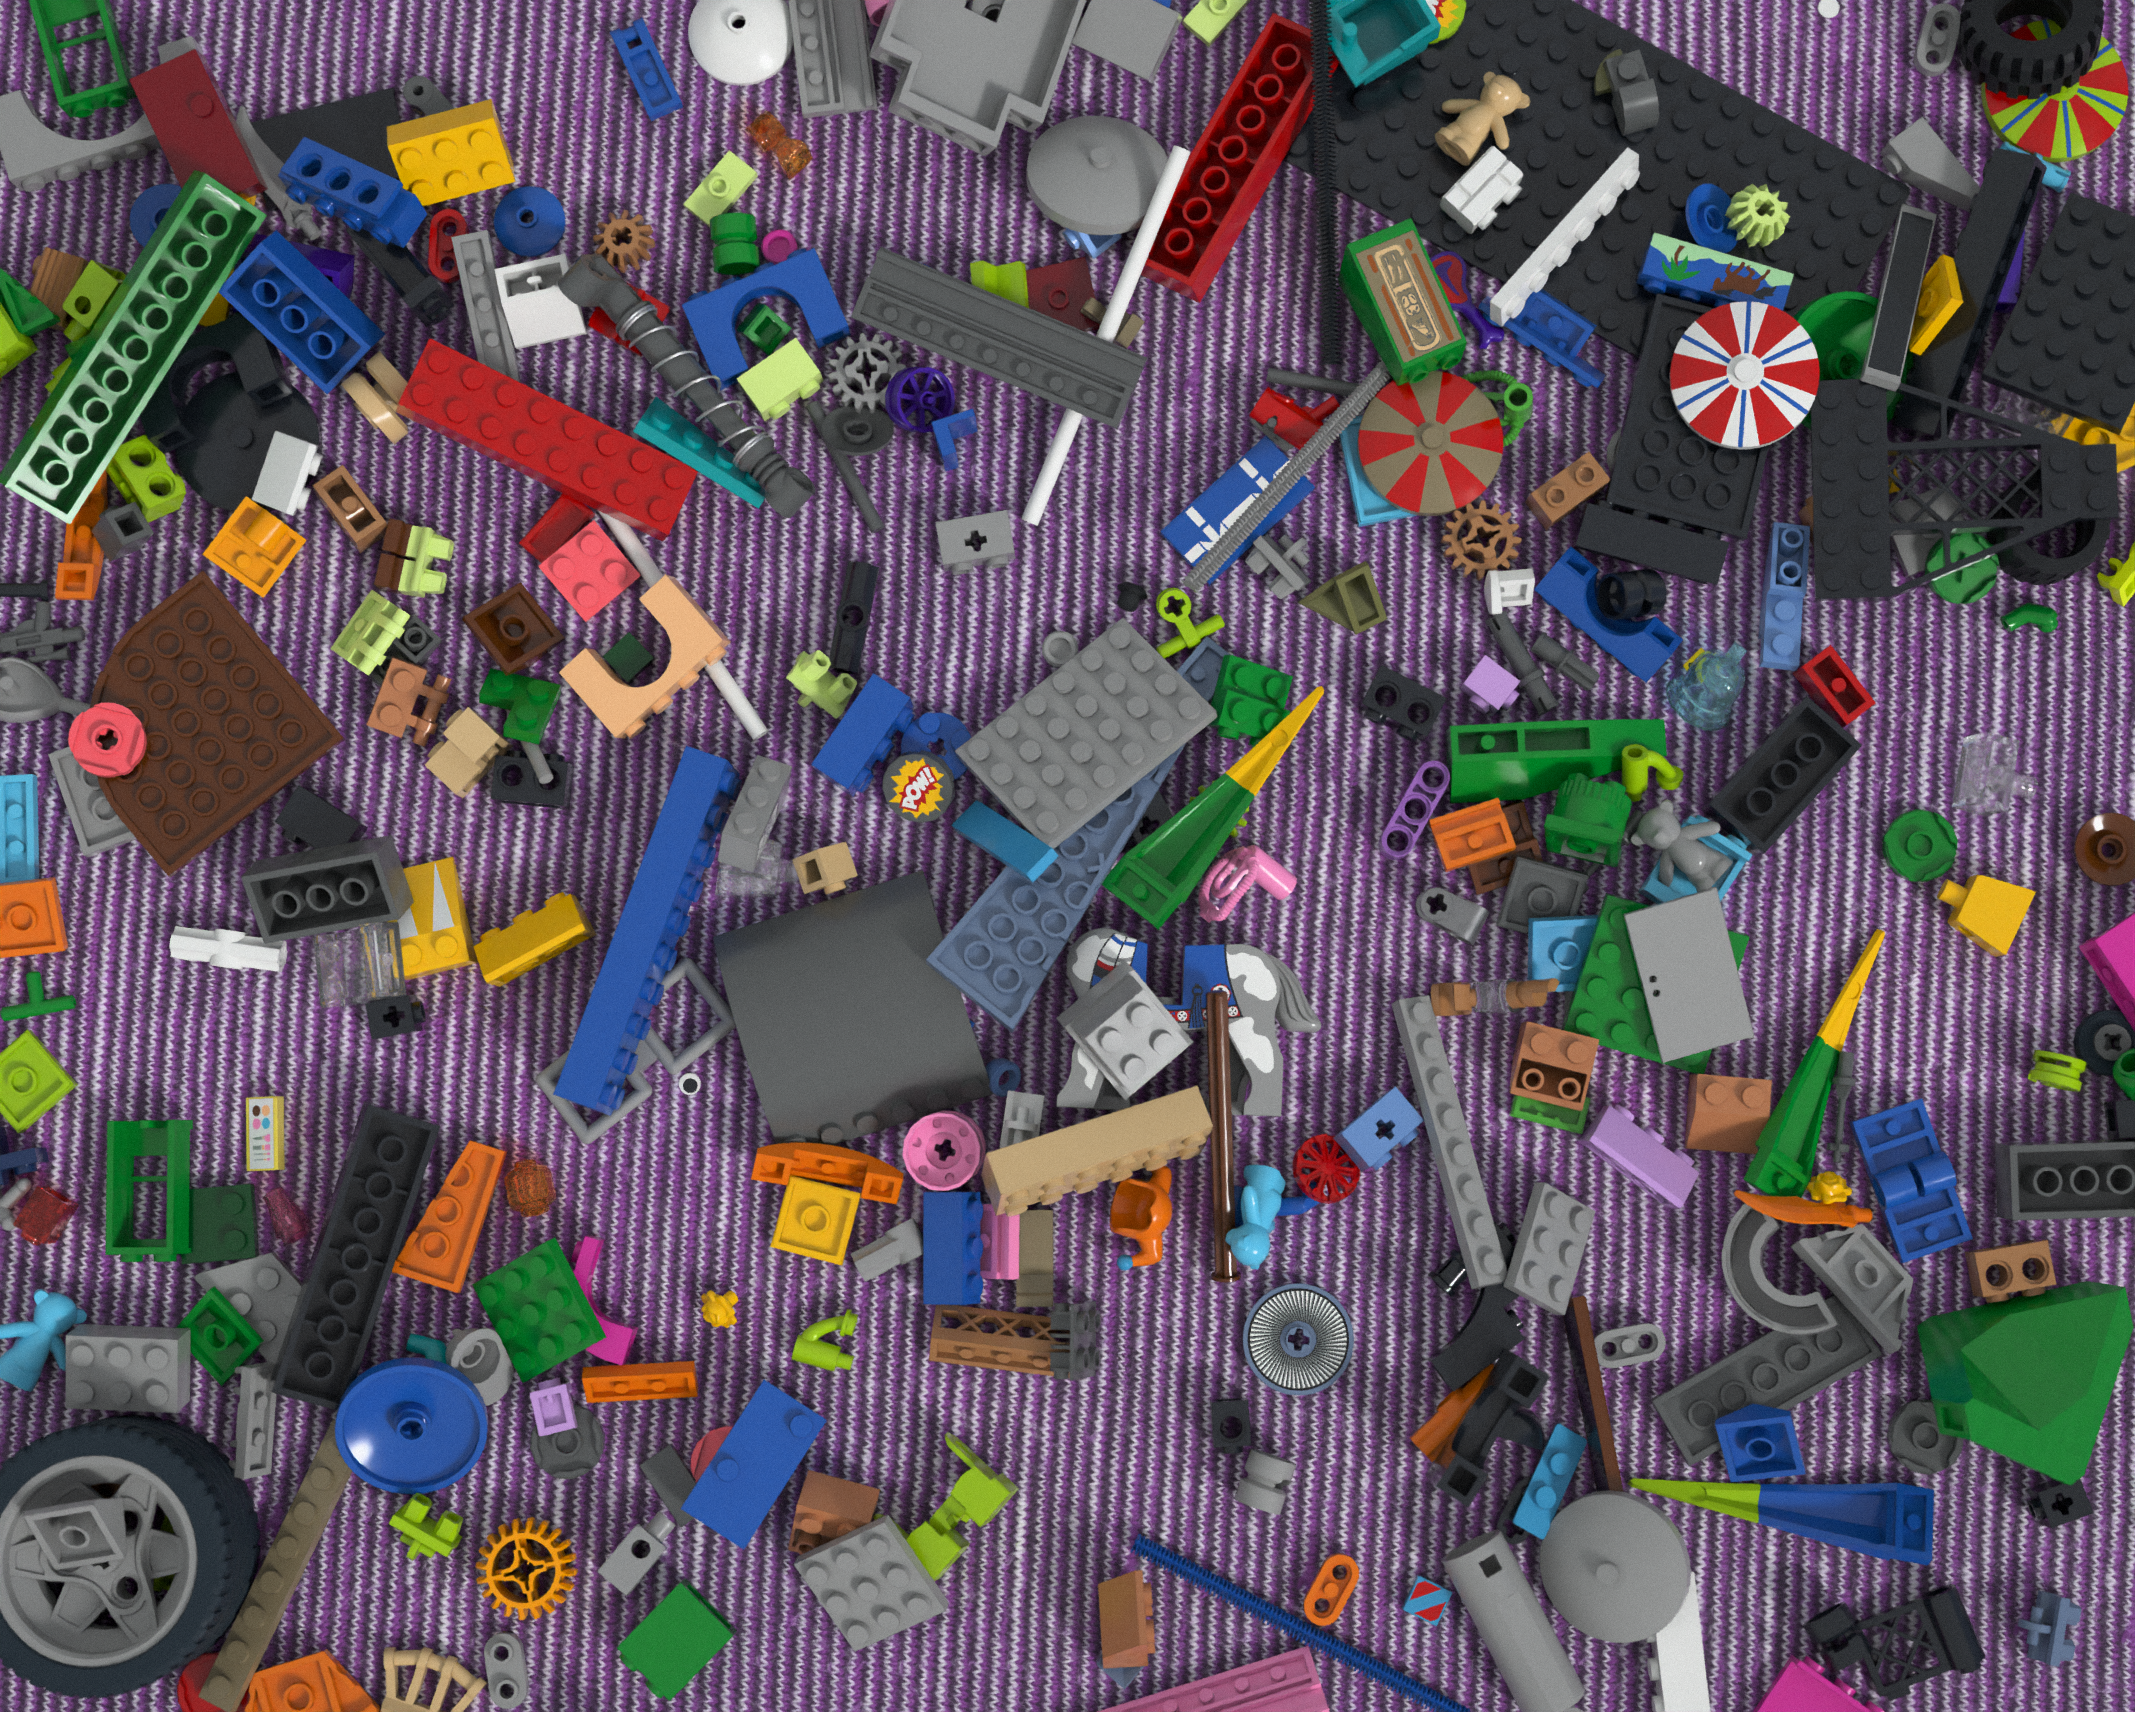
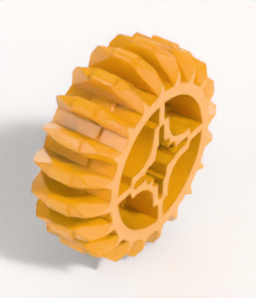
(528, 1584)

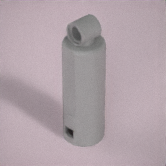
(1513, 1625)

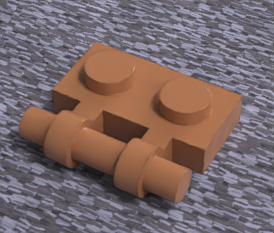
(398, 696)

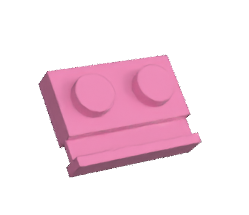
(1000, 1245)

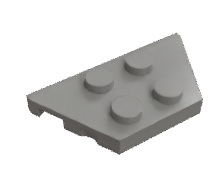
(1862, 1278)
(262, 1293)

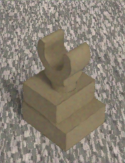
(1128, 328)

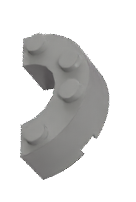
(1753, 1290)

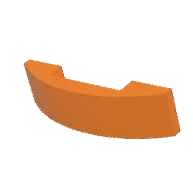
(83, 555)
(828, 1164)

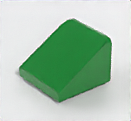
(763, 328)

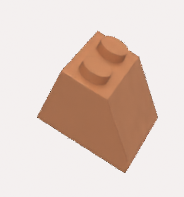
(1726, 1112)

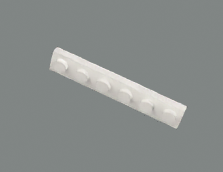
(1559, 243)

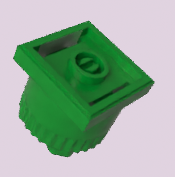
(1588, 820)

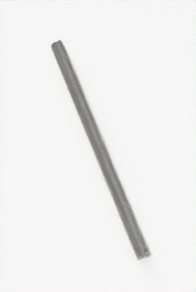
(1285, 480)

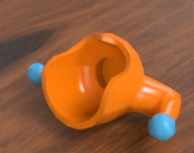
(1142, 1213)

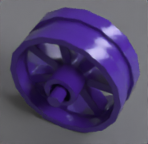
(919, 398)

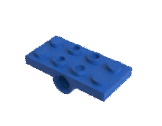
(1911, 1180)

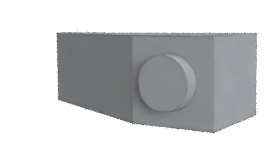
(1929, 165)

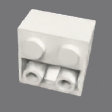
(534, 303)
(286, 473)

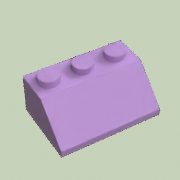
(1640, 1156)

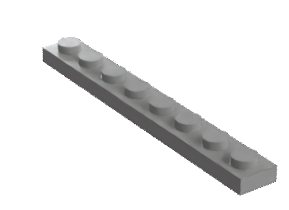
(1450, 1142)

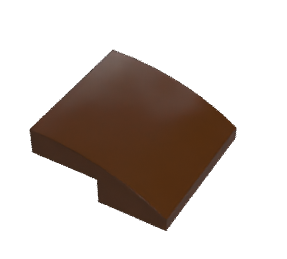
(1496, 871)

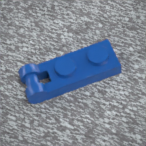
(647, 70)

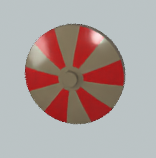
(1430, 444)

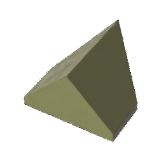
(1349, 599)

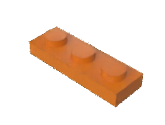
(640, 1381)

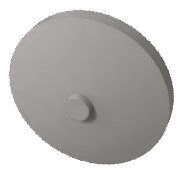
(1095, 174)
(1615, 1566)

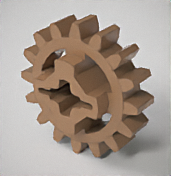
(1475, 525)

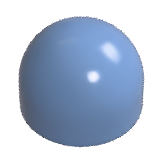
(995, 1069)

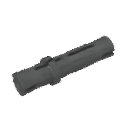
(1522, 663)

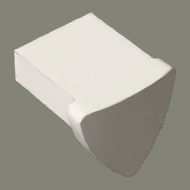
(1508, 589)

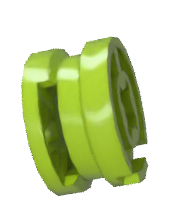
(2057, 1075)

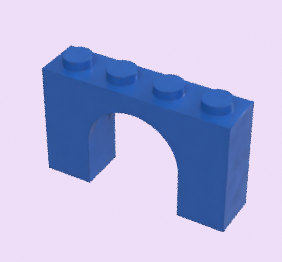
(796, 279)

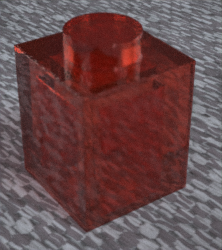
(45, 1216)

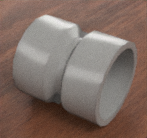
(1265, 1481)

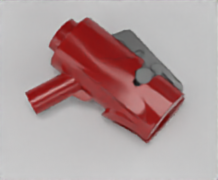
(1287, 422)

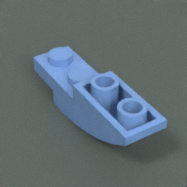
(1783, 596)

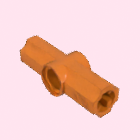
(1436, 1430)

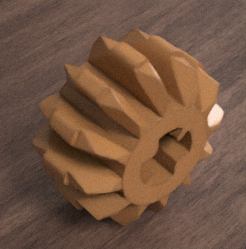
(624, 229)

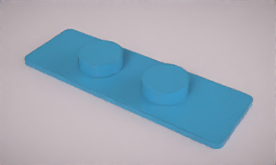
(1549, 1481)

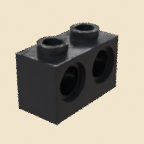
(1405, 694)
(530, 790)

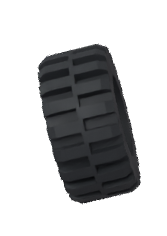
(2024, 65)

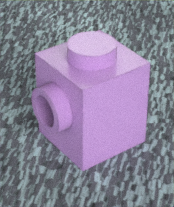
(1490, 687)

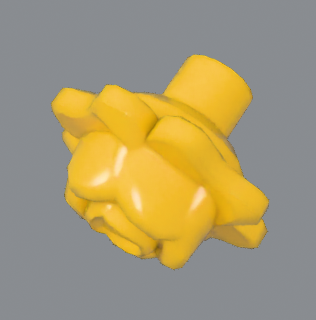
(1828, 1188)
(719, 1309)

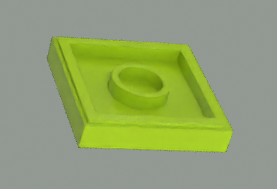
(30, 1081)

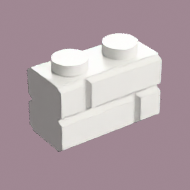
(1482, 190)

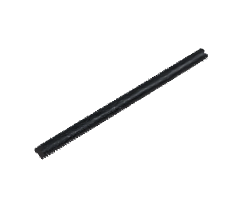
(1324, 181)

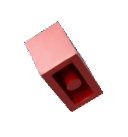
(1834, 687)

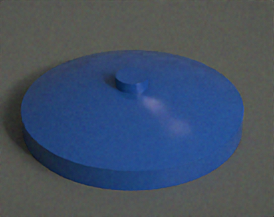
(411, 1425)

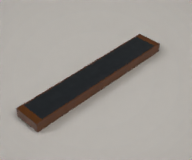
(1591, 1395)

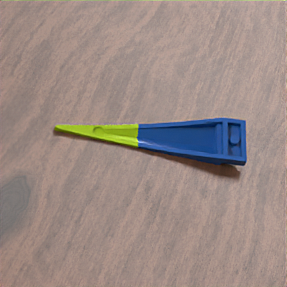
(1863, 1518)

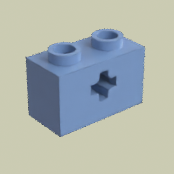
(1359, 1136)

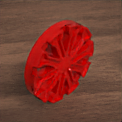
(1324, 1170)

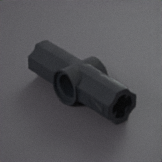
(856, 595)

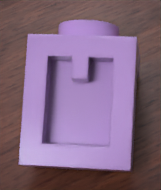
(553, 1407)

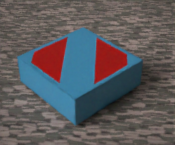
(1427, 1600)

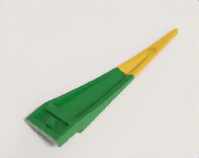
(1174, 857)
(1793, 1130)

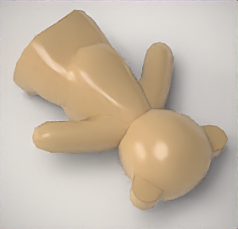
(1479, 117)

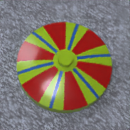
(2069, 121)

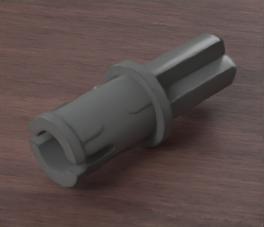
(1565, 662)

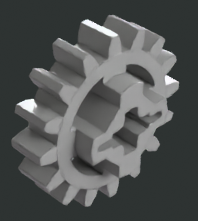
(853, 374)

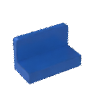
(951, 428)

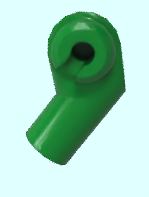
(2032, 613)

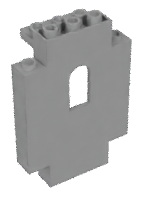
(973, 73)

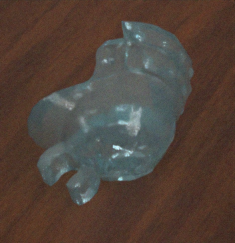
(1709, 688)

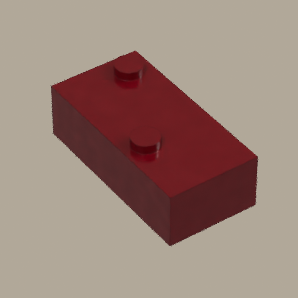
(197, 124)

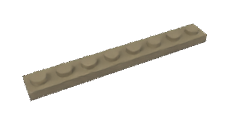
(278, 1577)

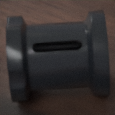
(1450, 1274)

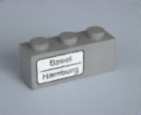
(754, 813)

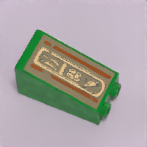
(1401, 303)

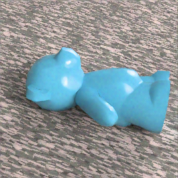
(1258, 1208)
(36, 1338)

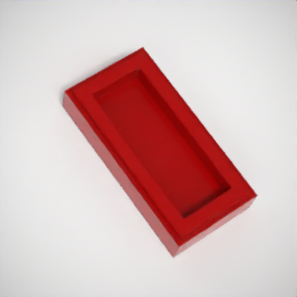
(556, 527)

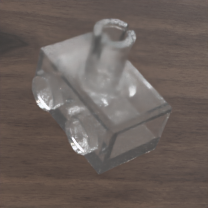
(1989, 776)

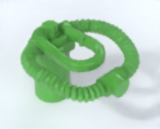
(1516, 398)

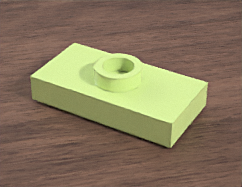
(1212, 17)
(720, 188)

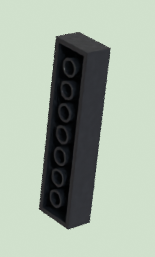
(354, 1256)

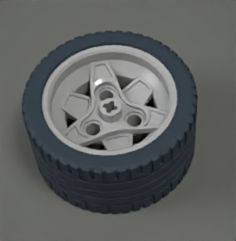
(210, 1554)

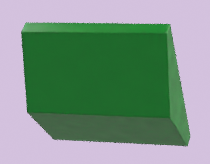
(220, 1336)

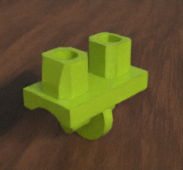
(424, 1533)

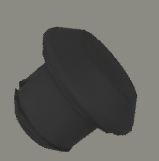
(1130, 596)

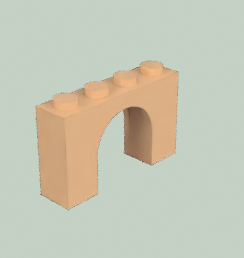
(693, 644)

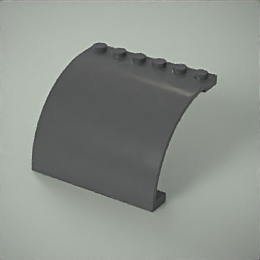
(848, 1015)

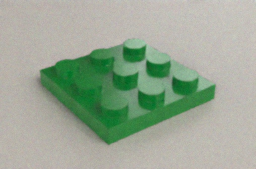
(539, 1310)

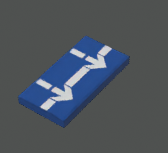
(1226, 499)

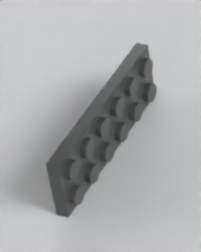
(1767, 1371)

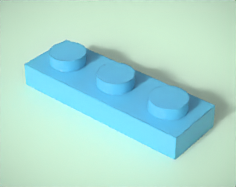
(19, 828)

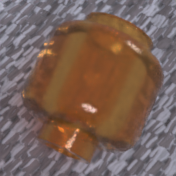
(530, 1188)

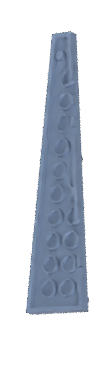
(1021, 926)

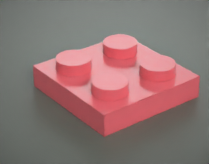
(589, 571)

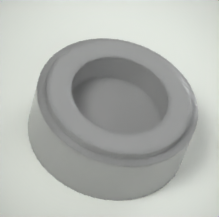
(1059, 648)

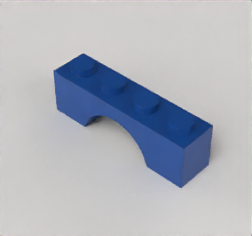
(1636, 644)

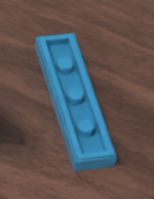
(1005, 841)

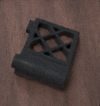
(1949, 1635)

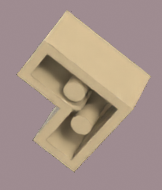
(467, 753)

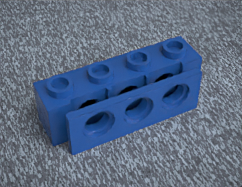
(352, 192)

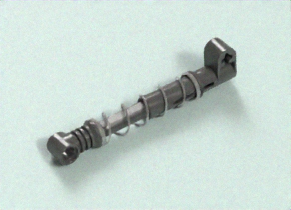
(596, 283)

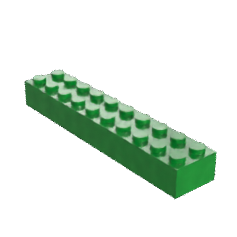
(132, 346)

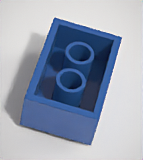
(864, 736)

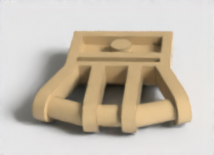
(423, 1660)

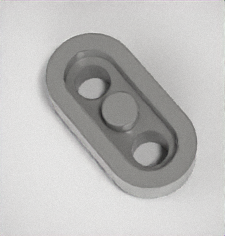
(1935, 41)
(1627, 1347)
(506, 1671)

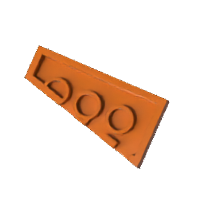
(449, 1231)

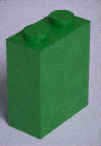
(676, 1640)

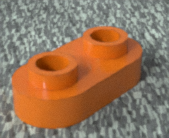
(1332, 1589)

